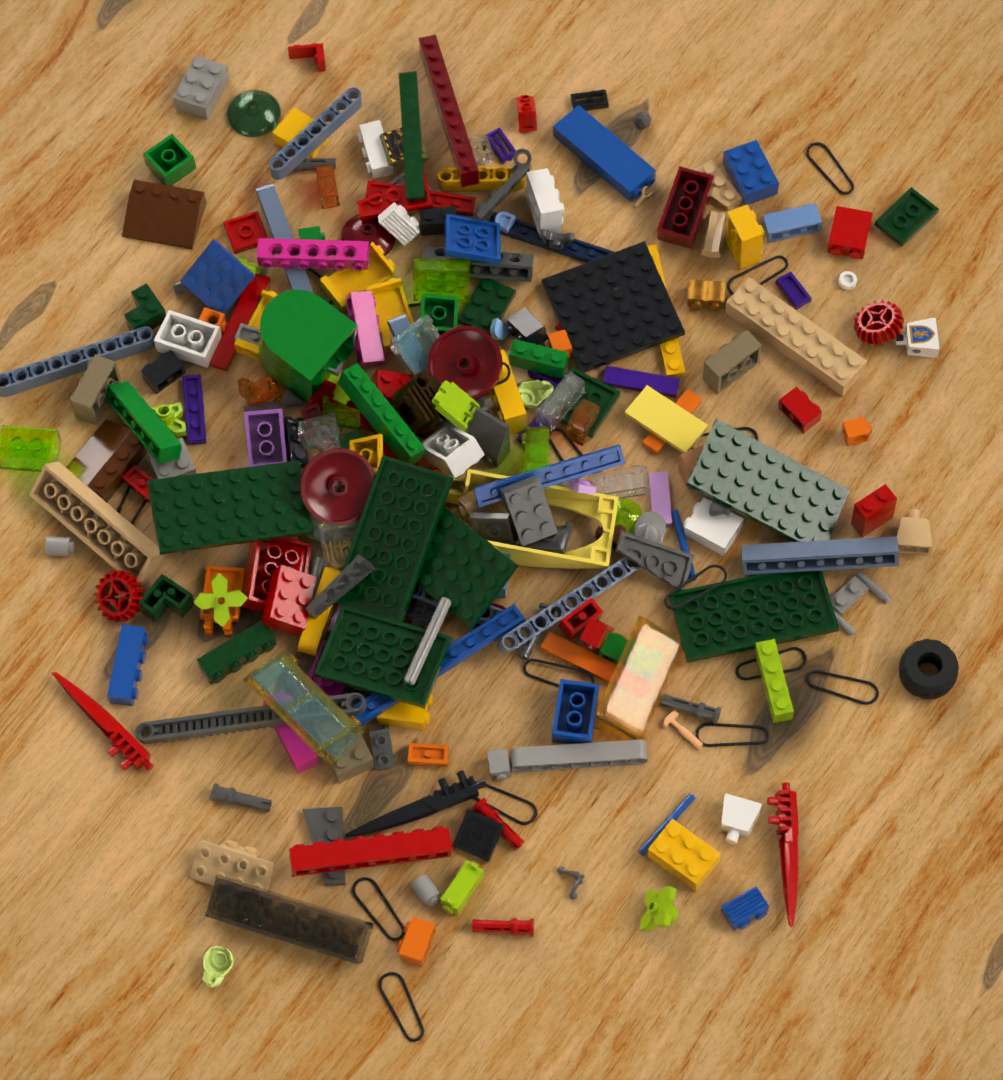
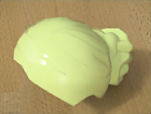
(534, 392)
(217, 964)

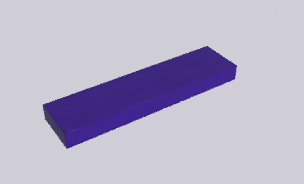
(639, 380)
(194, 409)

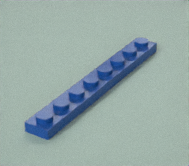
(555, 473)

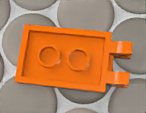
(235, 582)

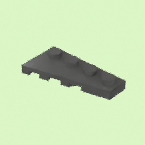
(660, 560)
(326, 826)

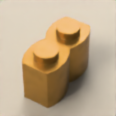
(706, 294)

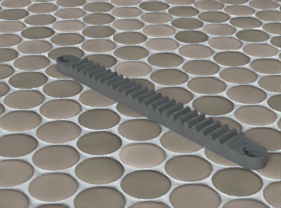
(228, 721)

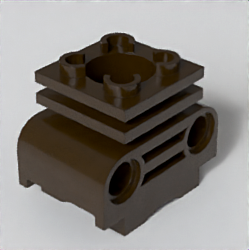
(415, 404)

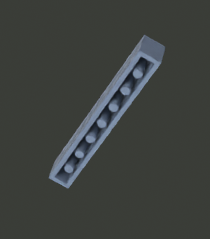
(820, 555)

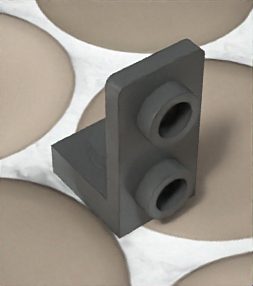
(381, 747)

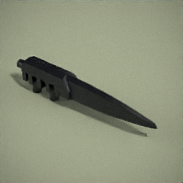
(428, 805)

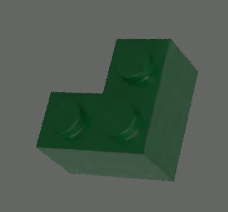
(148, 309)
(165, 595)

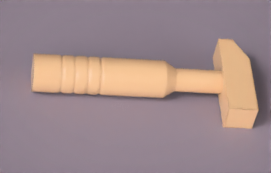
(670, 719)

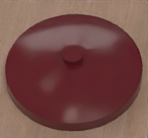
(467, 359)
(336, 485)

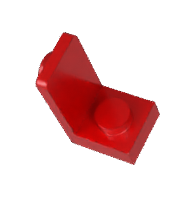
(307, 51)
(526, 113)

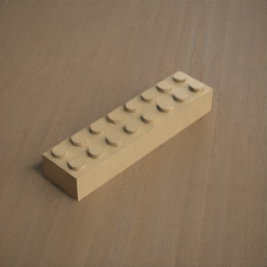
(796, 336)
(96, 522)

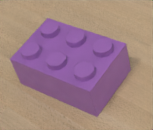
(265, 437)

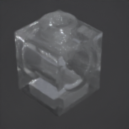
(478, 144)

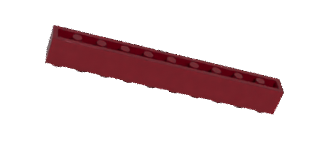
(448, 111)

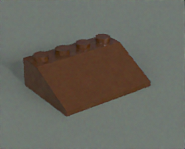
(163, 214)
(107, 458)

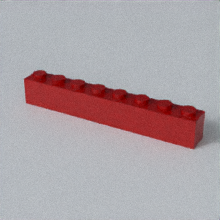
(370, 852)

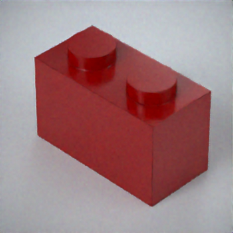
(800, 409)
(576, 621)
(595, 633)

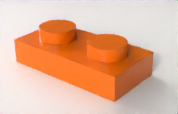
(428, 754)

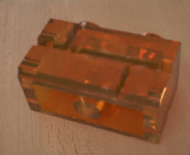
(327, 186)

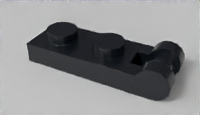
(294, 446)

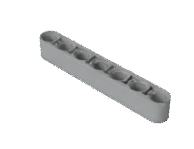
(578, 755)

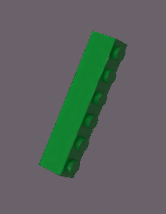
(381, 415)
(143, 422)

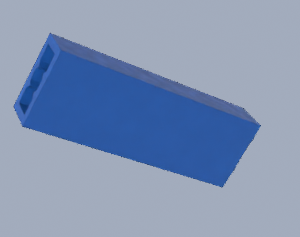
(604, 153)

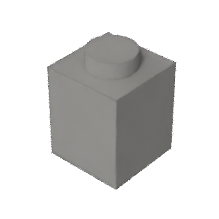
(498, 764)

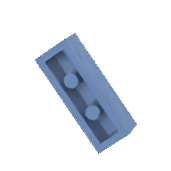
(791, 222)

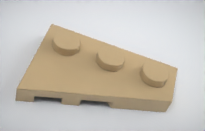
(723, 192)

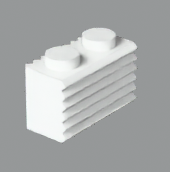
(399, 224)

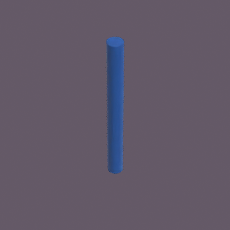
(681, 538)
(674, 815)

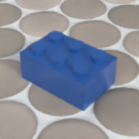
(750, 172)
(575, 712)

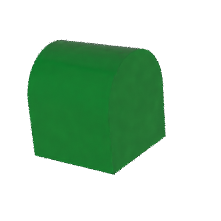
(302, 339)

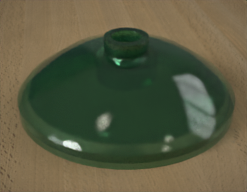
(255, 120)

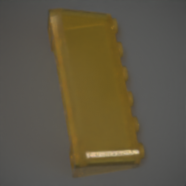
(638, 681)

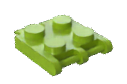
(455, 404)

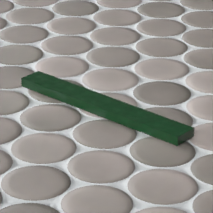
(411, 136)

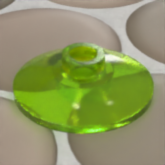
(633, 513)

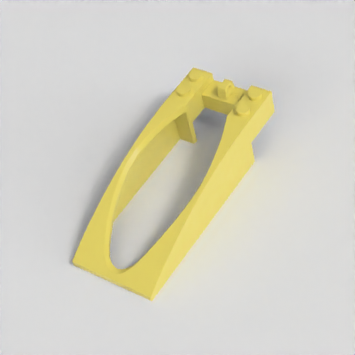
(598, 507)

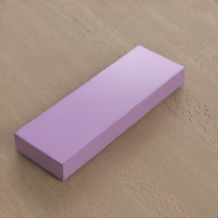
(660, 495)

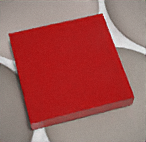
(245, 231)

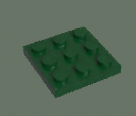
(597, 393)

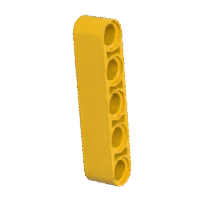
(490, 182)
(317, 627)

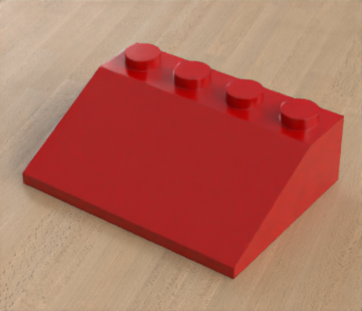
(265, 558)

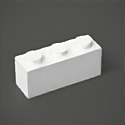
(373, 149)

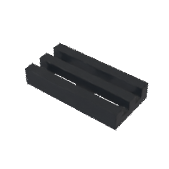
(590, 103)

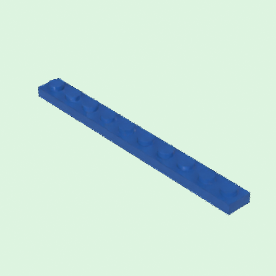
(457, 653)

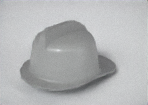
(650, 527)

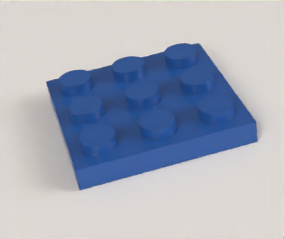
(472, 239)
(217, 277)

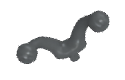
(561, 870)

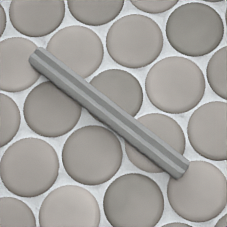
(427, 641)

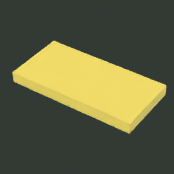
(666, 420)

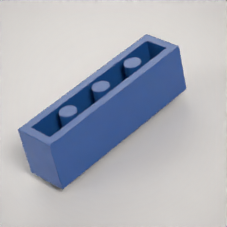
(127, 665)

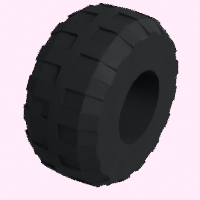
(928, 652)

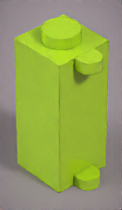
(462, 888)

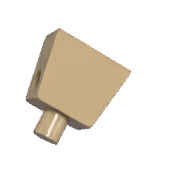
(914, 534)

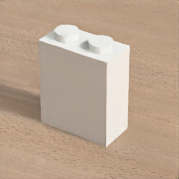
(712, 532)

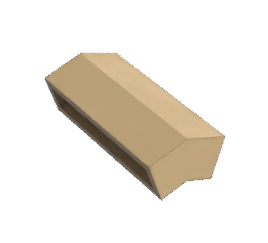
(714, 235)

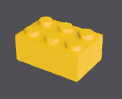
(744, 236)
(684, 855)

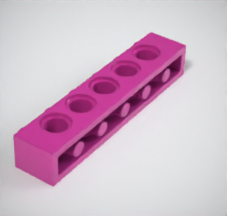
(305, 248)

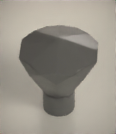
(642, 120)
(290, 398)
(718, 509)

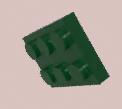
(906, 217)
(487, 303)

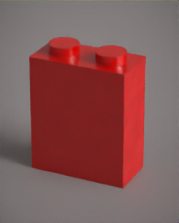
(849, 232)
(873, 510)

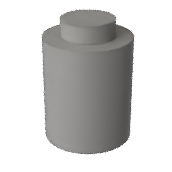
(59, 546)
(426, 891)

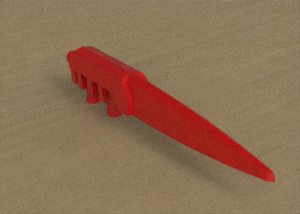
(112, 729)
(787, 820)

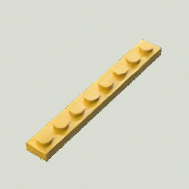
(669, 350)

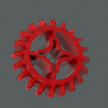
(878, 323)
(114, 582)

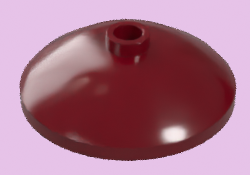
(355, 231)

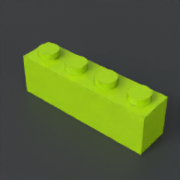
(773, 681)

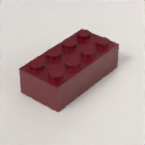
(685, 207)

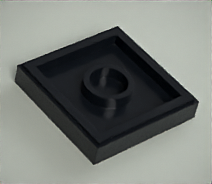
(478, 835)

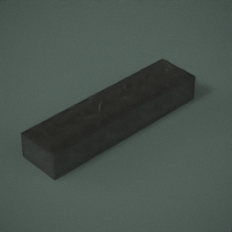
(289, 919)

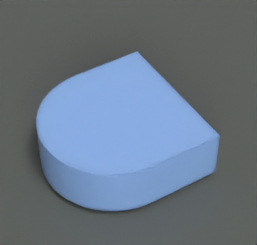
(506, 221)
(498, 329)

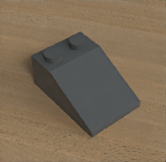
(491, 436)

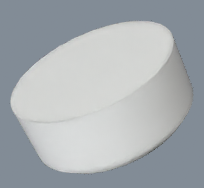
(847, 280)

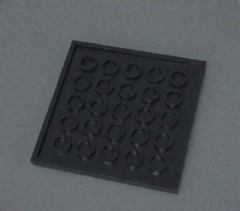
(613, 307)

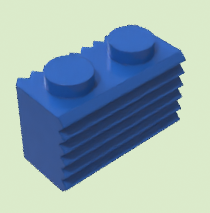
(745, 908)

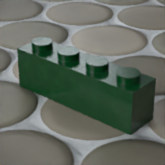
(236, 652)

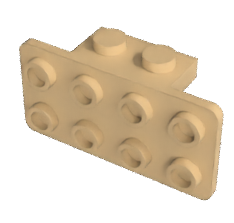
(231, 862)

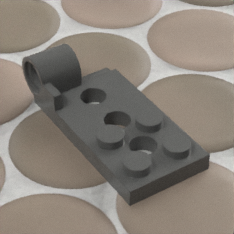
(497, 195)

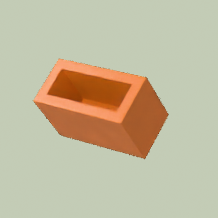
(416, 941)

